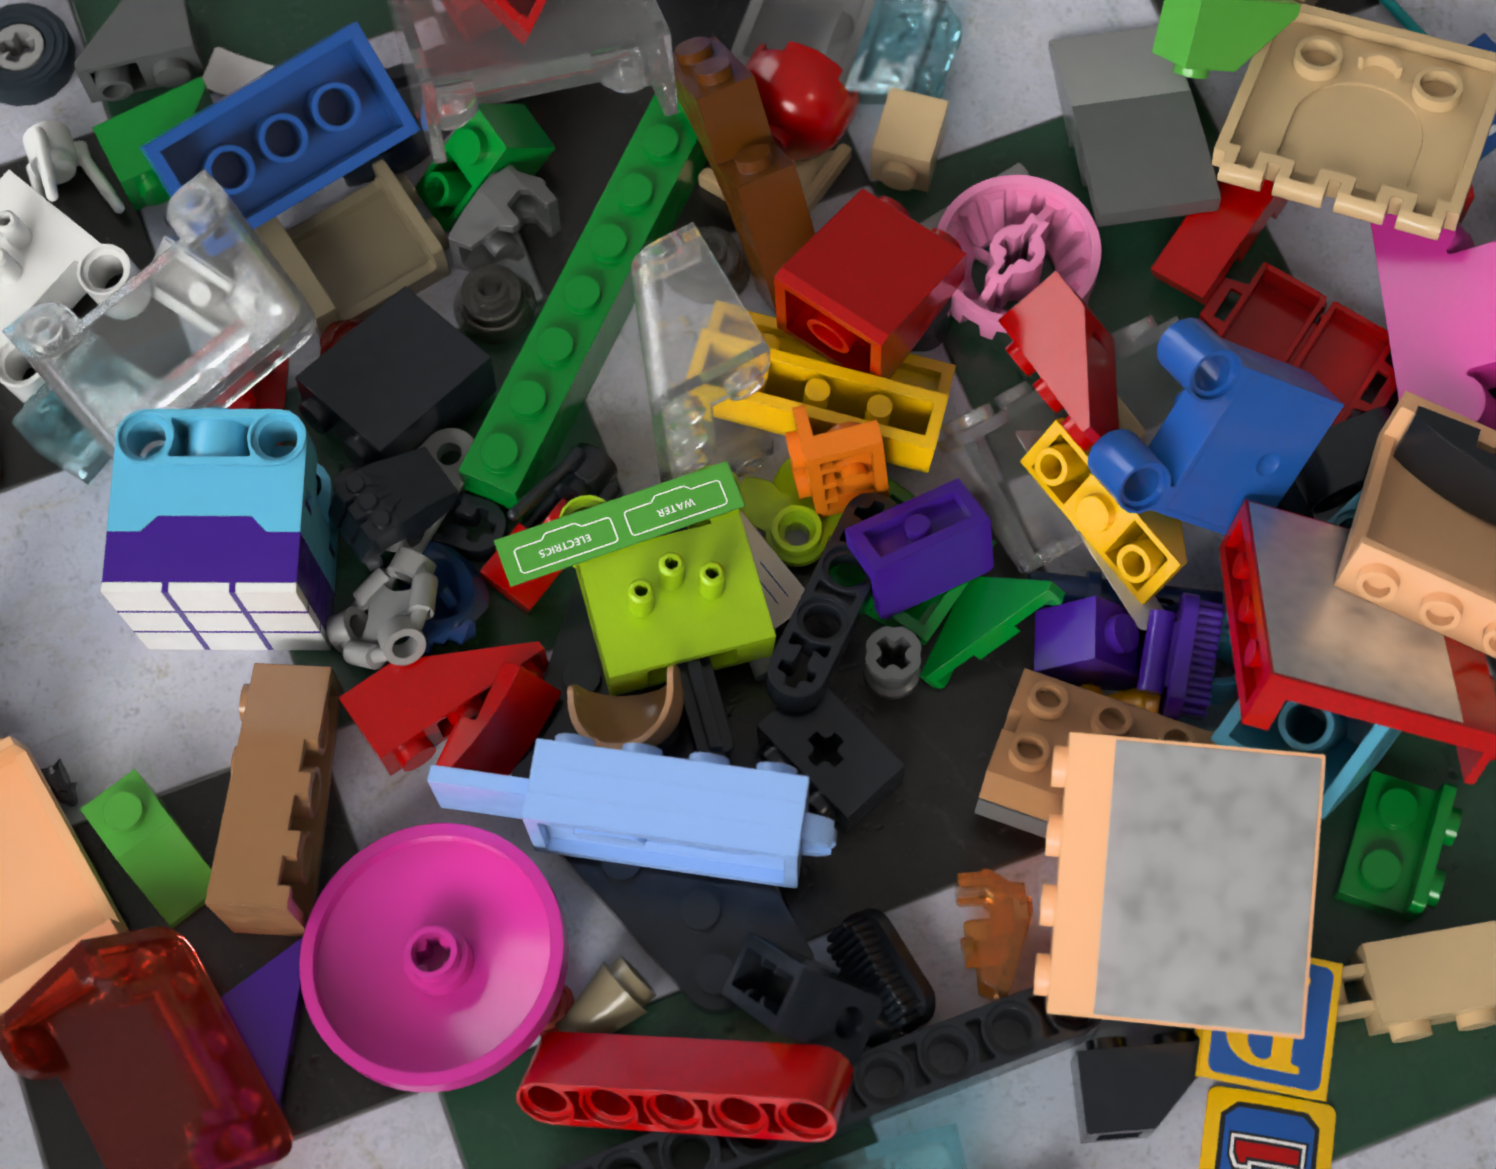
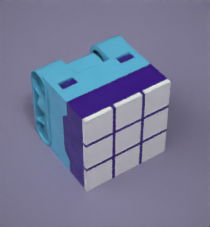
(220, 531)

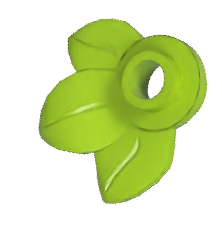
(778, 511)

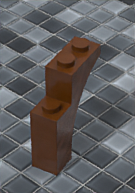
(748, 165)

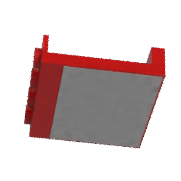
(1339, 652)

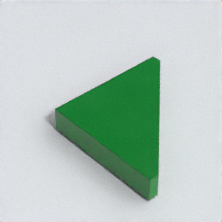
(984, 620)

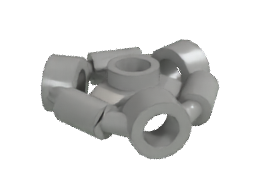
(391, 614)

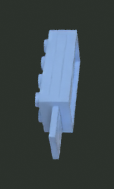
(652, 809)

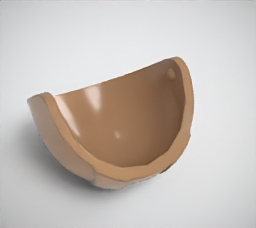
(628, 719)

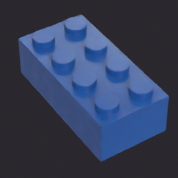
(289, 128)

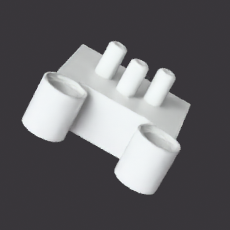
(42, 262)

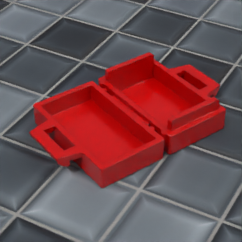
(1278, 321)

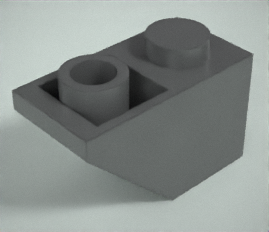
(141, 50)

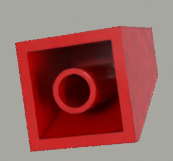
(868, 285)

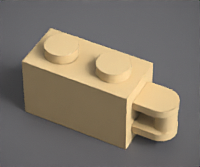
(1424, 982)

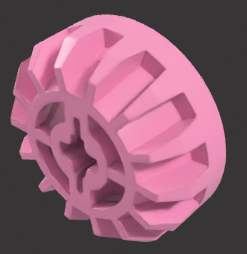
(1017, 219)

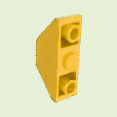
(1139, 547)

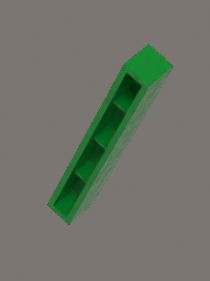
(583, 312)

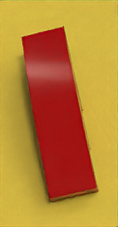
(1213, 240)

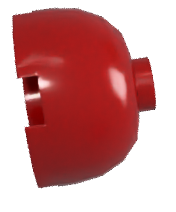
(802, 99)

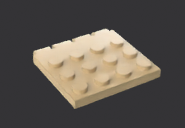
(1362, 119)

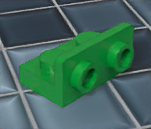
(1398, 846)

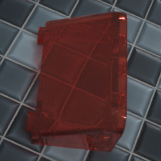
(147, 1056)

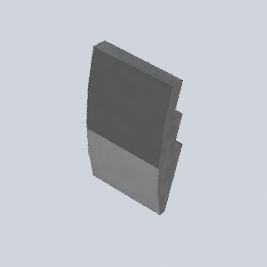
(1132, 128)

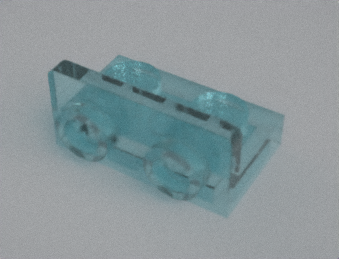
(906, 49)

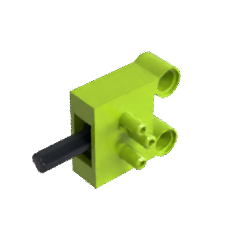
(683, 604)

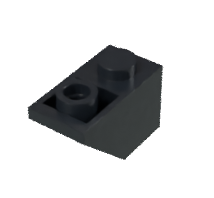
(1131, 1088)

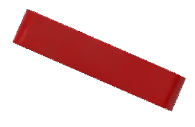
(687, 1085)

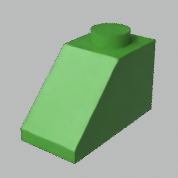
(1218, 32)
(151, 846)

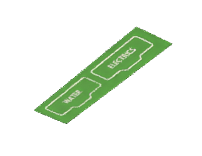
(618, 523)

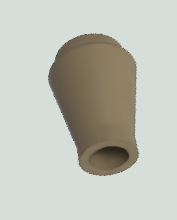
(609, 1000)

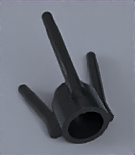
(581, 473)

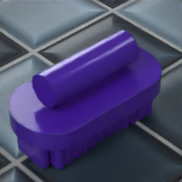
(1182, 656)

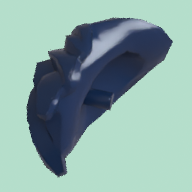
(459, 598)

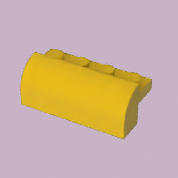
(905, 406)

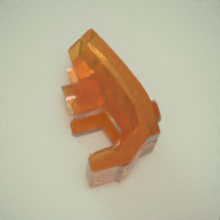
(994, 942)

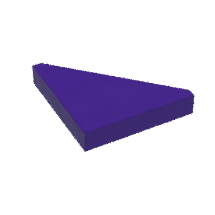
(268, 1013)

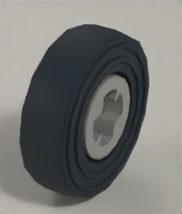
(44, 70)

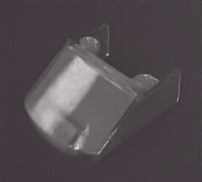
(465, 56)

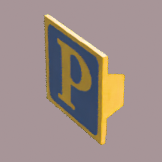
(1278, 1062)

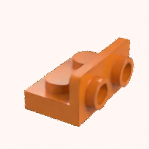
(836, 463)

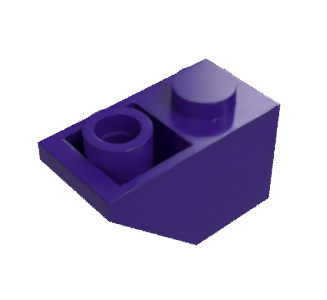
(1089, 644)

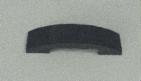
(1447, 461)

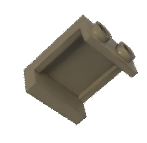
(361, 249)

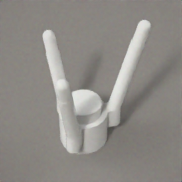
(55, 159)

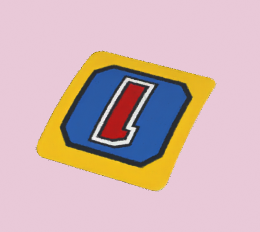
(1265, 1131)

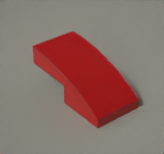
(505, 725)

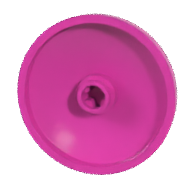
(434, 957)

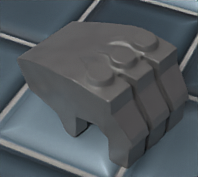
(496, 215)

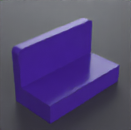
(923, 547)

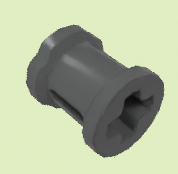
(892, 681)

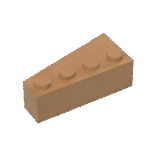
(277, 801)

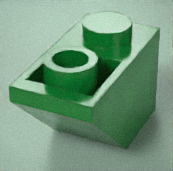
(485, 144)

